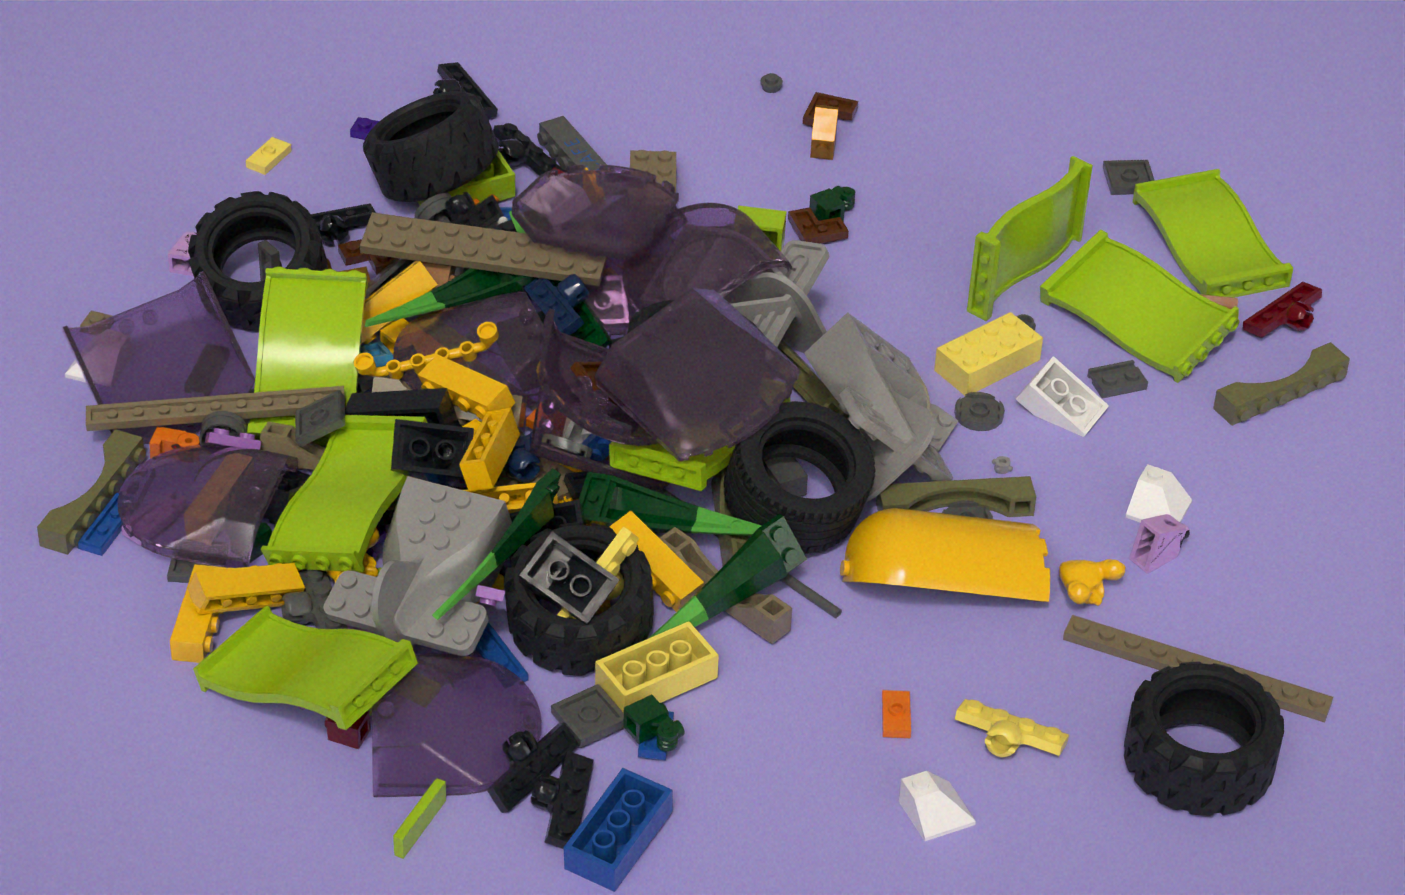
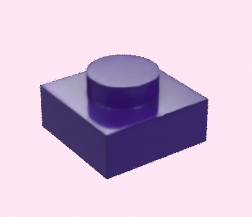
(362, 127)

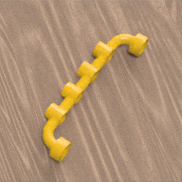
(467, 350)

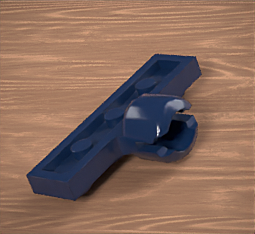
(562, 299)
(522, 462)

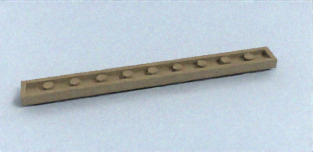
(197, 408)
(1160, 655)

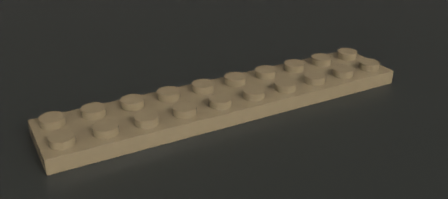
(476, 249)

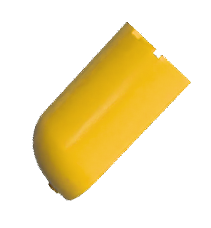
(948, 554)

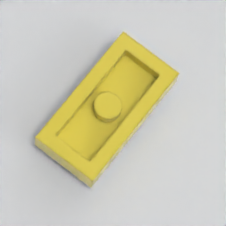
(268, 155)

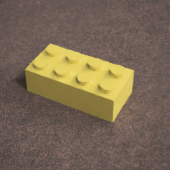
(988, 354)
(658, 666)

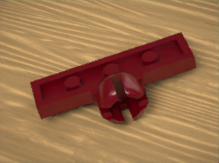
(1287, 309)

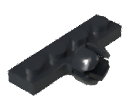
(465, 212)
(333, 223)
(528, 761)
(563, 797)

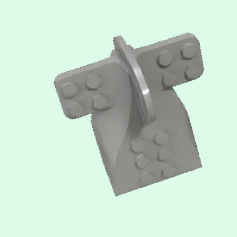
(779, 300)
(882, 398)
(427, 554)

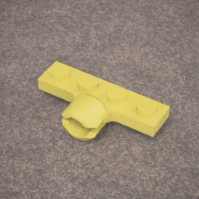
(621, 546)
(1009, 731)

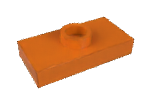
(896, 714)

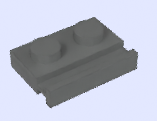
(1117, 379)

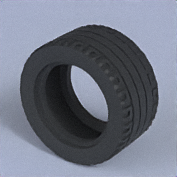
(821, 439)

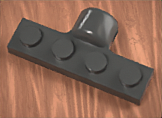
(309, 604)

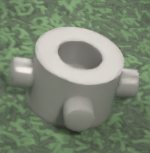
(1002, 465)

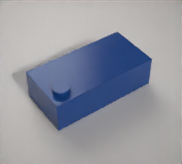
(618, 829)

